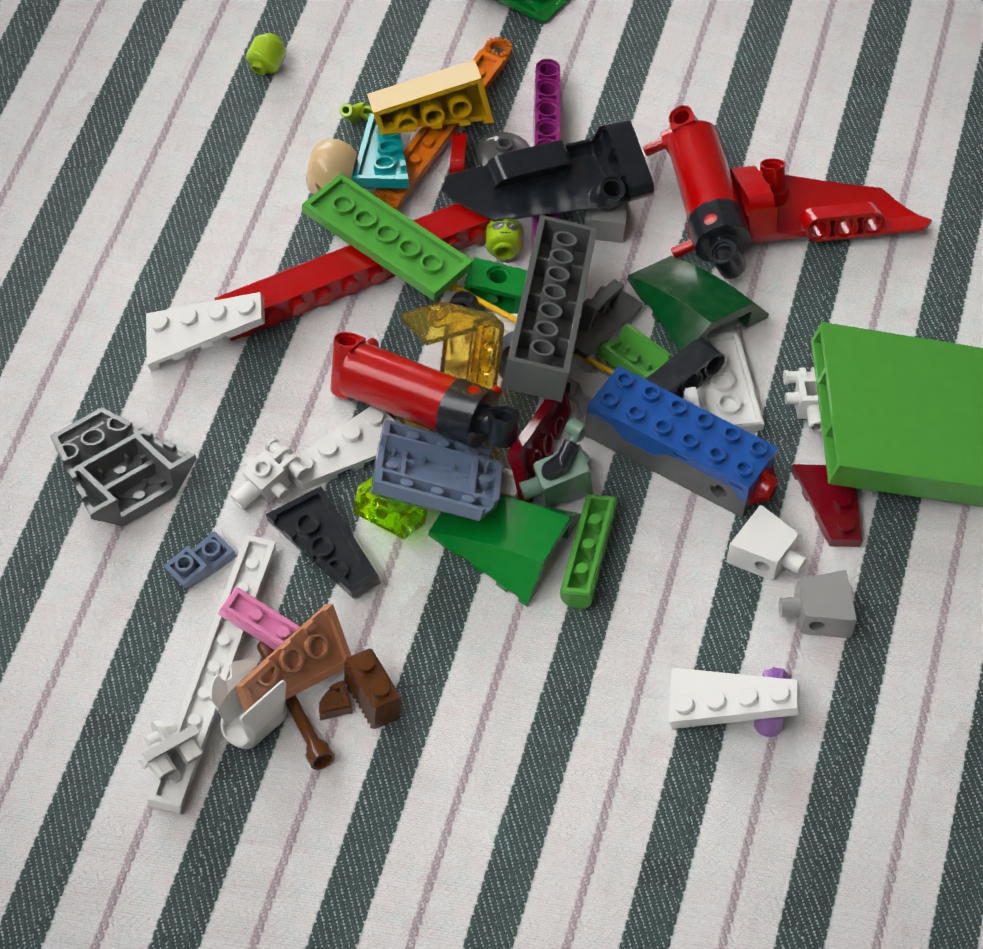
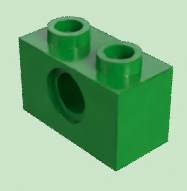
(496, 284)

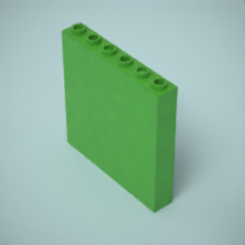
(900, 413)

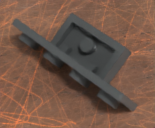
(603, 317)

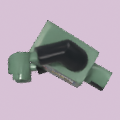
(563, 474)

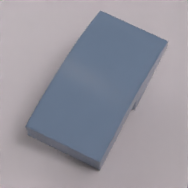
(200, 562)

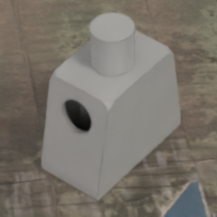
(822, 605)

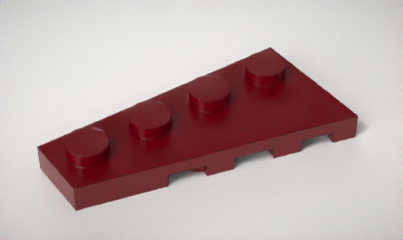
(538, 439)

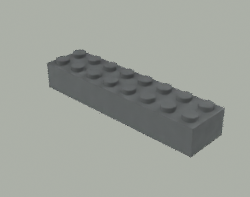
(550, 309)

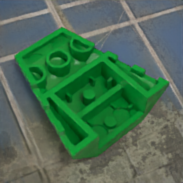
(508, 542)

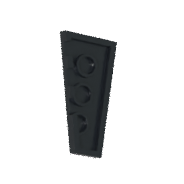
(325, 539)

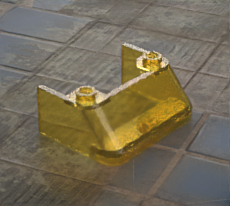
(469, 340)

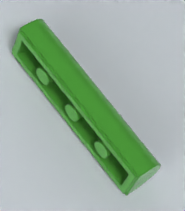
(588, 550)

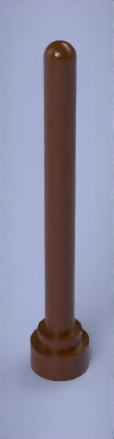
(318, 752)

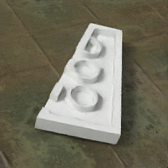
(184, 328)

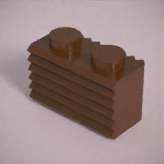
(372, 688)

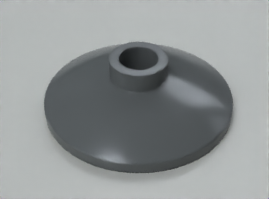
(497, 144)

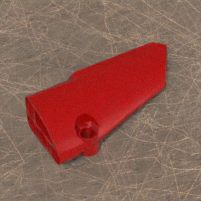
(815, 209)

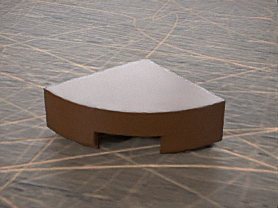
(335, 702)

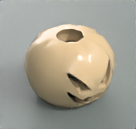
(328, 161)

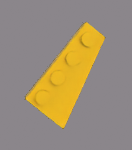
(432, 101)

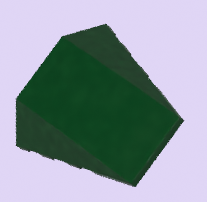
(691, 300)

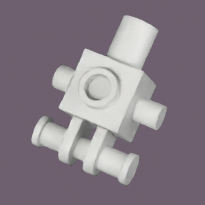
(804, 396)
(269, 474)

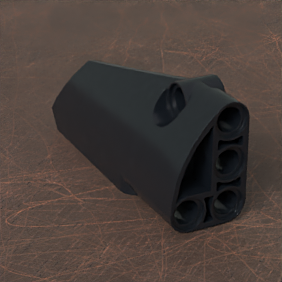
(557, 177)

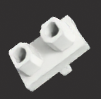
(157, 756)

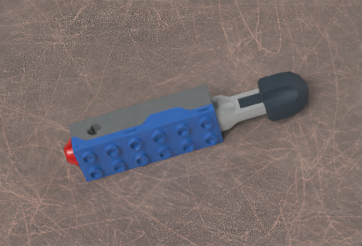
(672, 437)

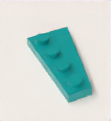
(380, 160)

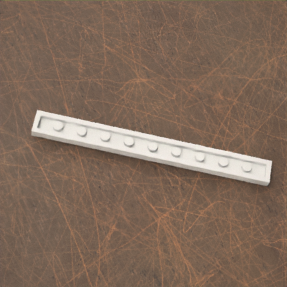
(218, 652)

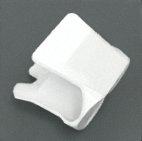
(251, 727)

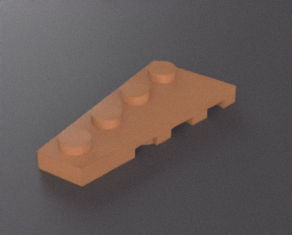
(301, 660)

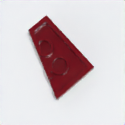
(833, 505)

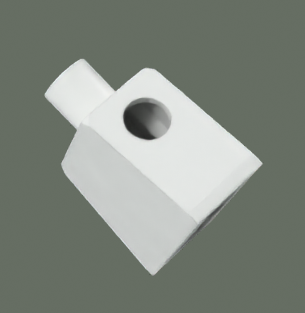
(765, 546)

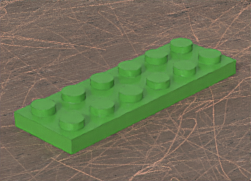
(387, 236)

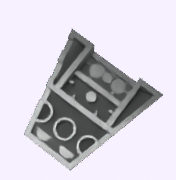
(120, 468)

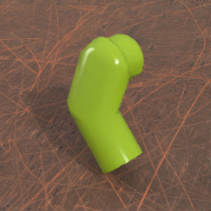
(355, 112)

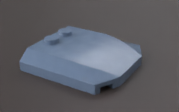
(435, 472)

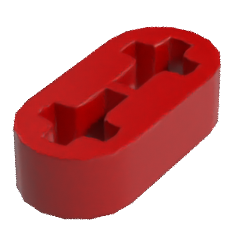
(458, 152)

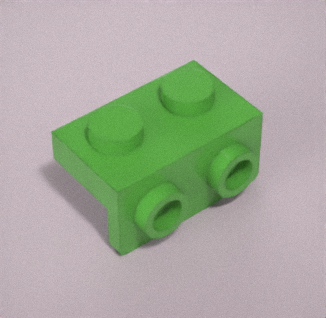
(634, 352)

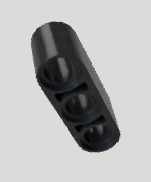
(689, 367)

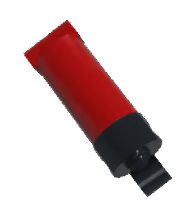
(707, 190)
(420, 393)

